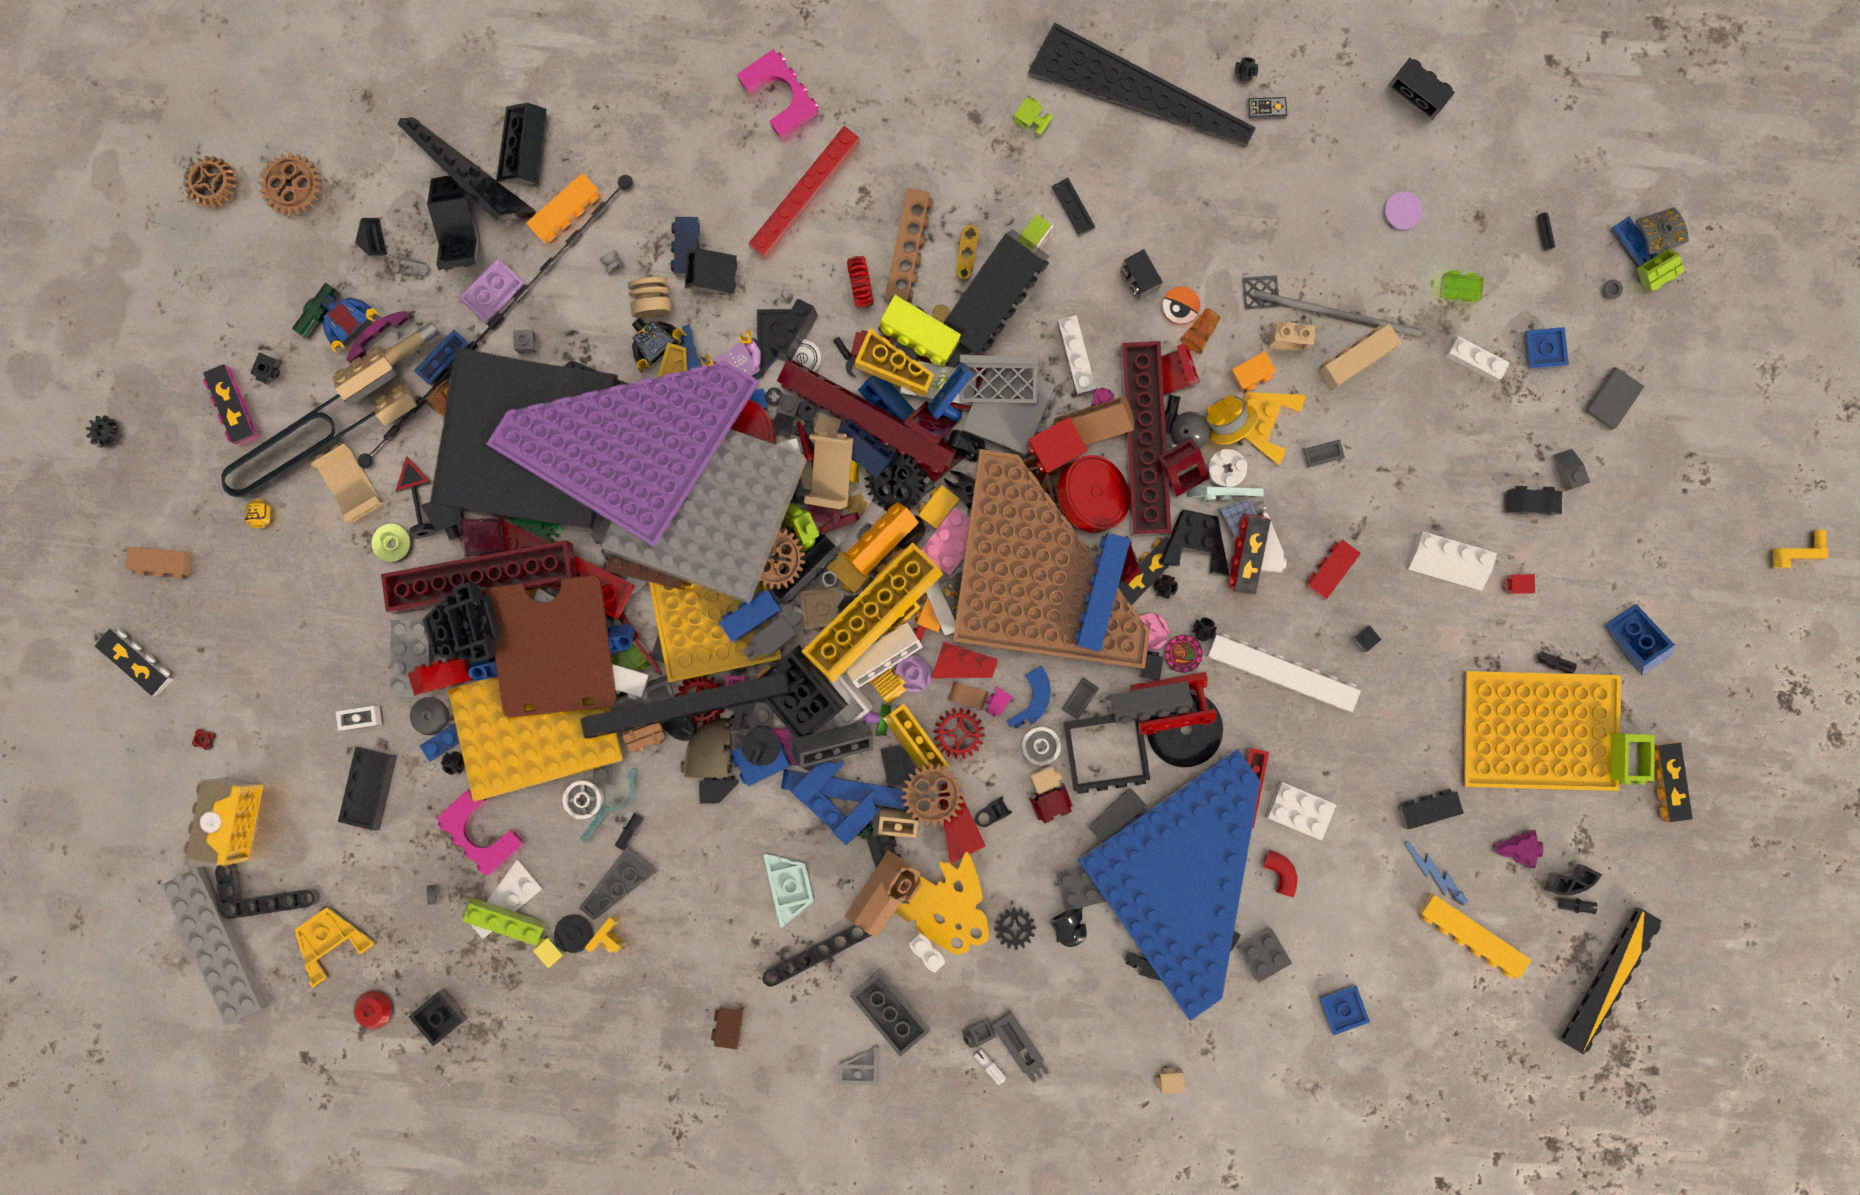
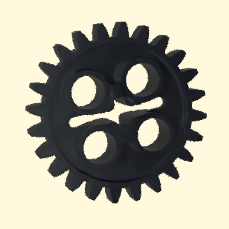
(911, 483)

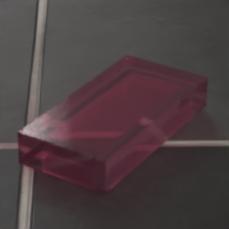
(825, 515)

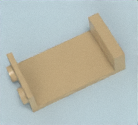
(830, 470)
(347, 482)

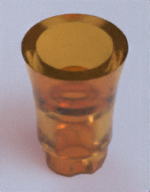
(1200, 331)

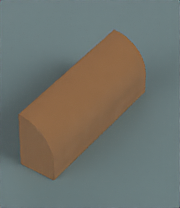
(1101, 420)

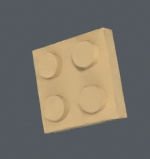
(819, 607)

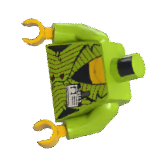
(802, 525)

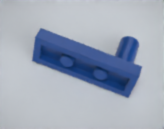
(941, 402)

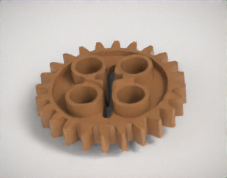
(302, 196)
(772, 576)
(933, 813)

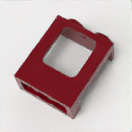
(1179, 459)

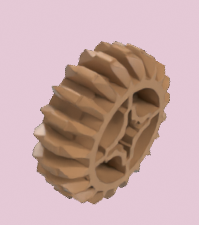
(224, 177)

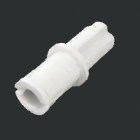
(989, 1067)

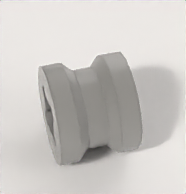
(611, 261)

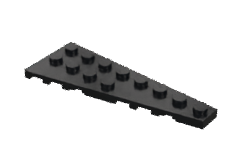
(478, 184)

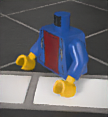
(344, 319)

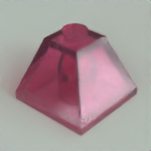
(481, 536)

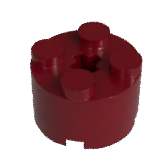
(1051, 803)

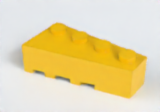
(892, 364)

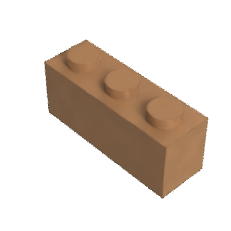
(158, 562)

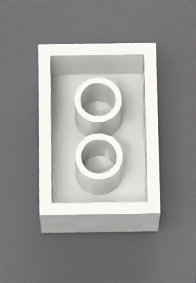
(1300, 810)

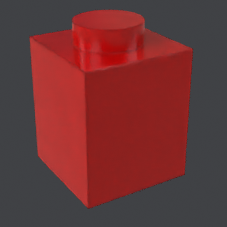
(1520, 584)

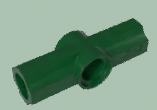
(314, 311)

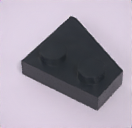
(897, 765)

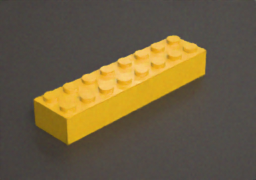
(872, 612)

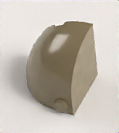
(709, 751)

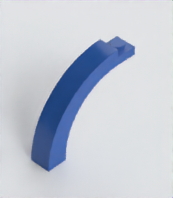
(693, 362)

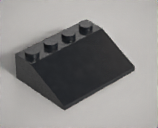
(812, 696)

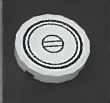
(808, 355)

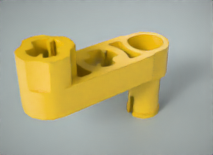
(962, 262)
(1783, 556)

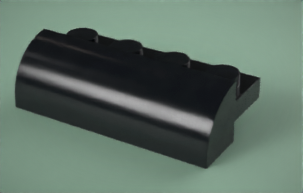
(815, 561)

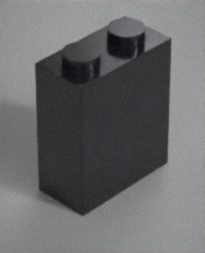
(710, 271)

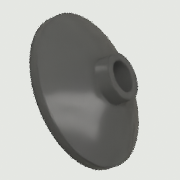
(438, 718)

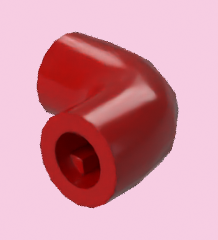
(1284, 869)

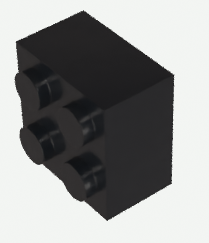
(1140, 274)
(438, 1017)

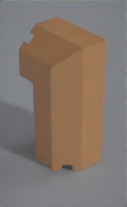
(883, 892)

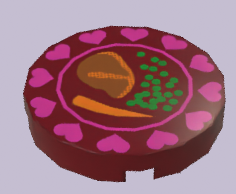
(1183, 653)

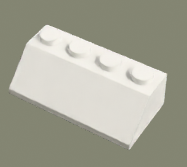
(1451, 561)

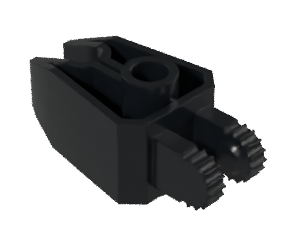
(963, 489)

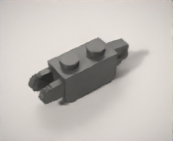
(774, 636)

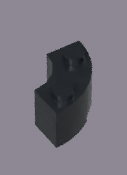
(1534, 501)
(1574, 882)

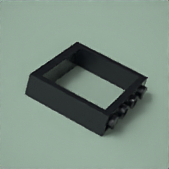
(1103, 784)

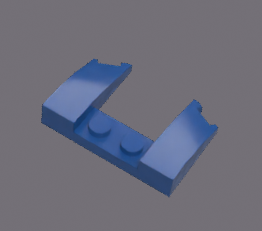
(843, 826)

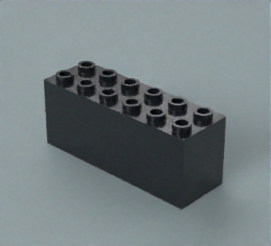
(996, 291)

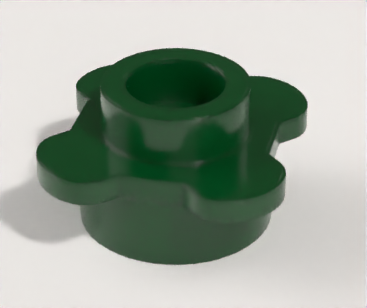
(866, 831)

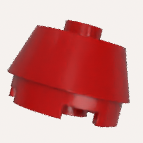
(372, 1010)

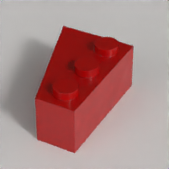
(963, 663)

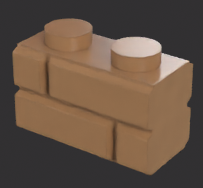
(638, 738)

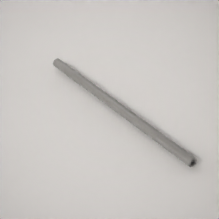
(1335, 312)

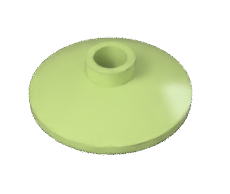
(381, 542)

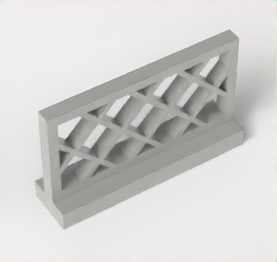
(1003, 362)

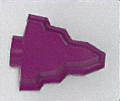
(1522, 848)

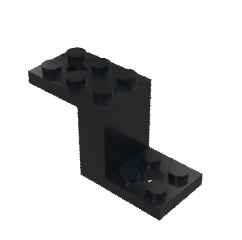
(452, 224)

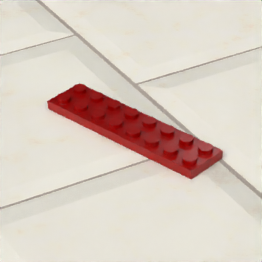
(615, 589)

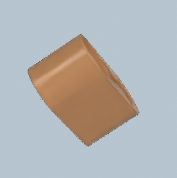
(968, 695)

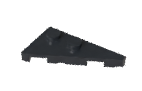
(768, 325)

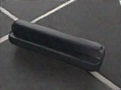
(1546, 231)

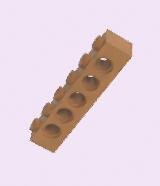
(913, 199)

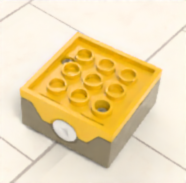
(223, 821)

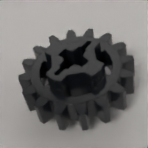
(1023, 928)

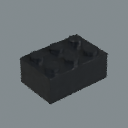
(1421, 88)

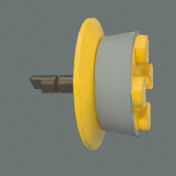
(1230, 420)

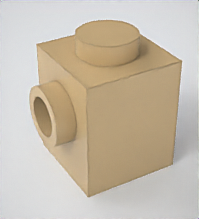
(1170, 1081)

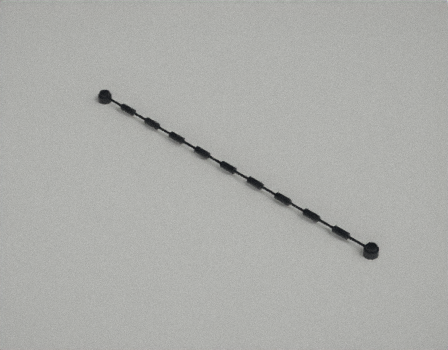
(626, 184)

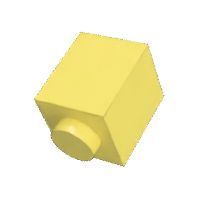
(548, 951)

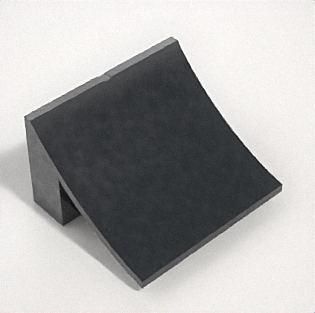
(481, 479)

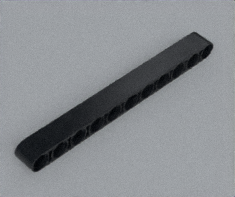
(685, 706)

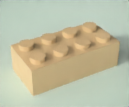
(1355, 359)

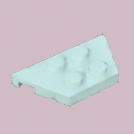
(789, 886)

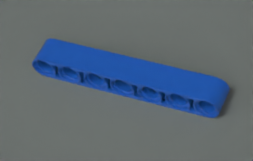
(851, 790)

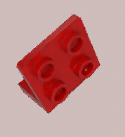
(1178, 370)

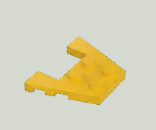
(1267, 408)
(322, 935)

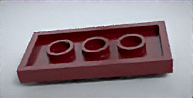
(928, 426)

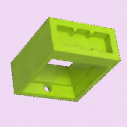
(1620, 758)

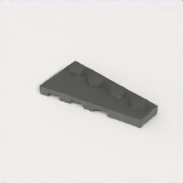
(620, 880)

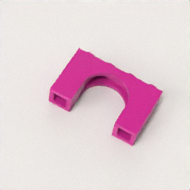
(773, 68)
(489, 858)

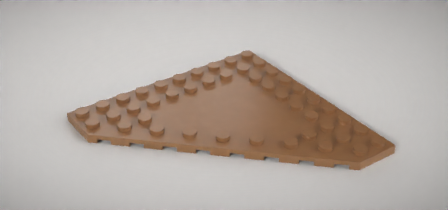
(1031, 573)

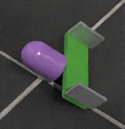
(876, 718)

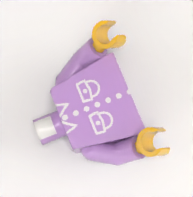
(743, 356)

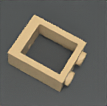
(1285, 337)

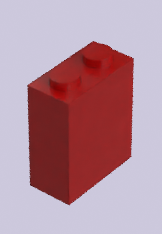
(1056, 446)

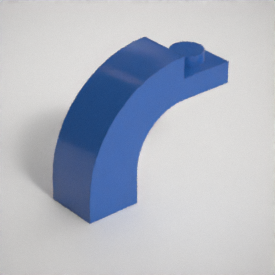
(1040, 698)

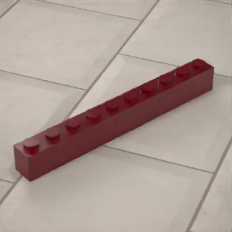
(865, 414)

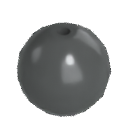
(1192, 426)

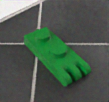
(538, 528)

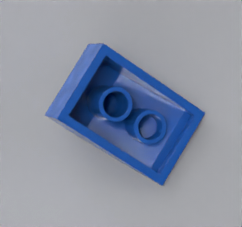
(1640, 639)

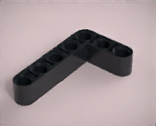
(259, 902)

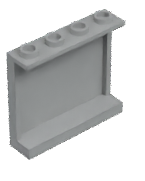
(1009, 423)

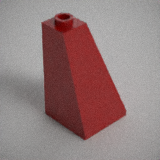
(962, 831)

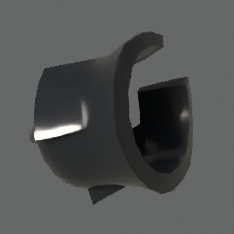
(1068, 928)

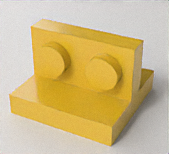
(605, 935)

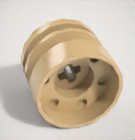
(649, 294)

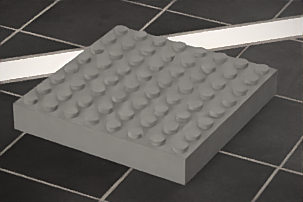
(726, 520)

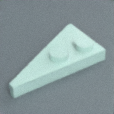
(1224, 493)

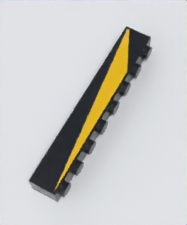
(1610, 980)

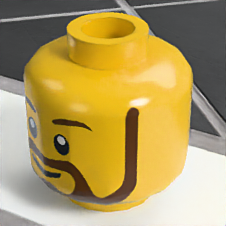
(257, 513)

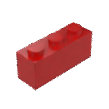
(1332, 569)
(439, 675)

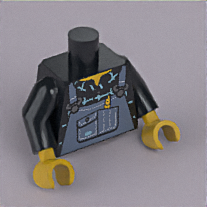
(652, 340)

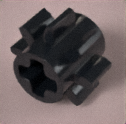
(1246, 69)
(1166, 586)
(1204, 629)
(452, 763)

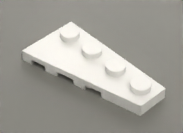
(512, 892)

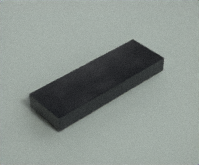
(1073, 207)

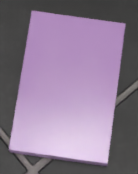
(492, 290)

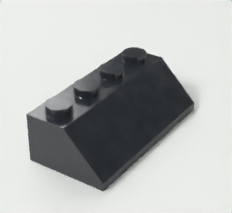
(521, 144)

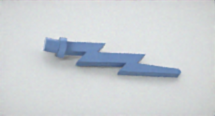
(1444, 884)

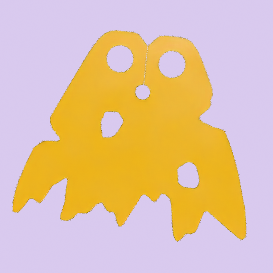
(952, 905)

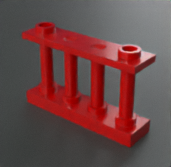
(1195, 682)

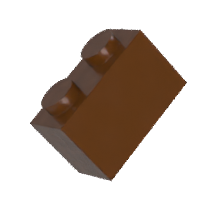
(728, 1027)

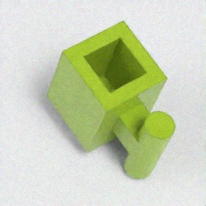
(1029, 114)

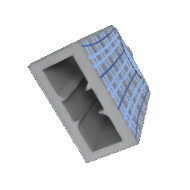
(1233, 512)

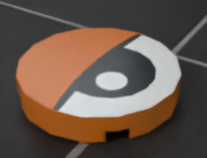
(1181, 305)

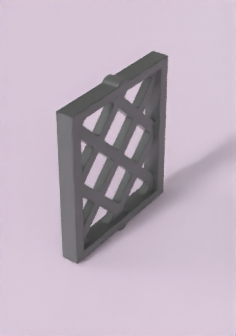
(1261, 305)

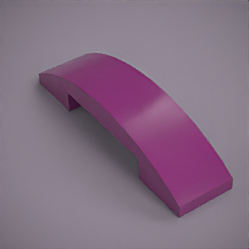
(396, 319)

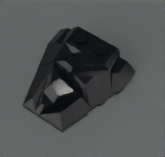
(463, 625)

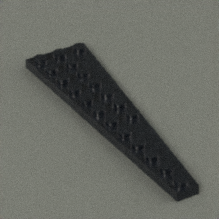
(1094, 70)

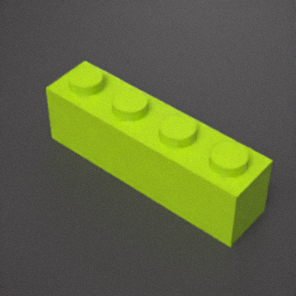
(502, 921)

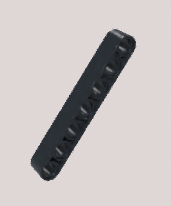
(815, 956)

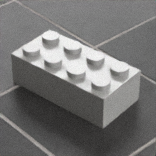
(407, 650)

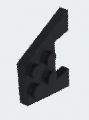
(1200, 534)

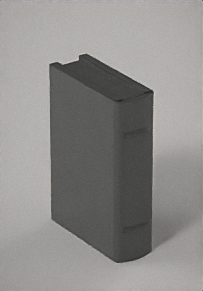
(1614, 398)

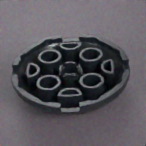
(1193, 747)

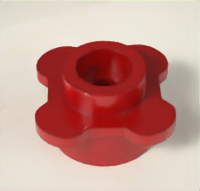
(199, 734)

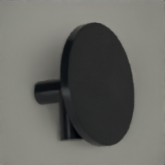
(761, 746)

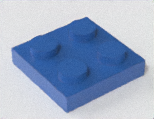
(1546, 348)
(1344, 1009)

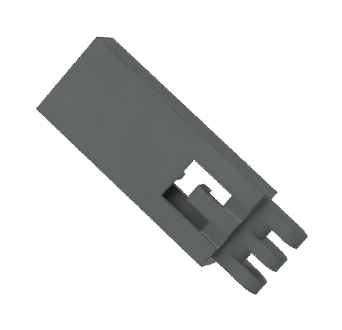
(1016, 1040)

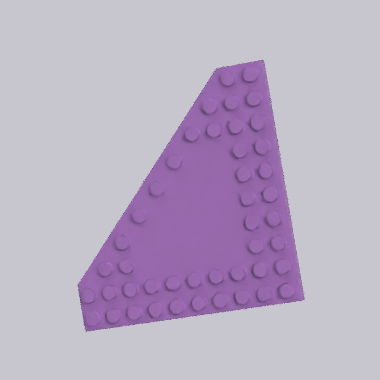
(629, 446)

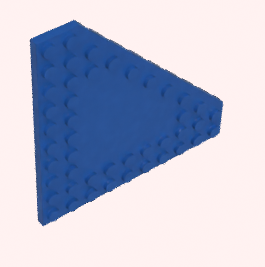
(1180, 879)

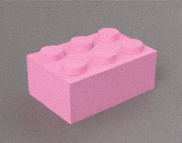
(948, 542)

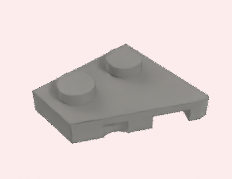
(860, 1069)

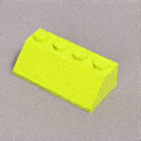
(919, 331)

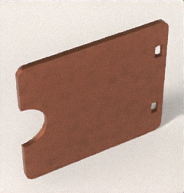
(553, 649)

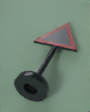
(410, 478)

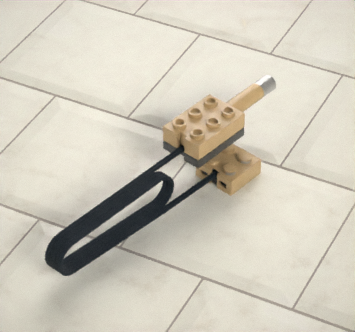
(352, 384)

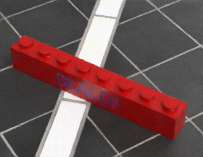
(804, 192)

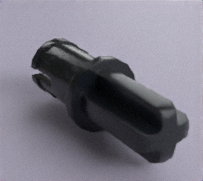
(1171, 411)
(1556, 662)
(629, 831)
(1577, 905)

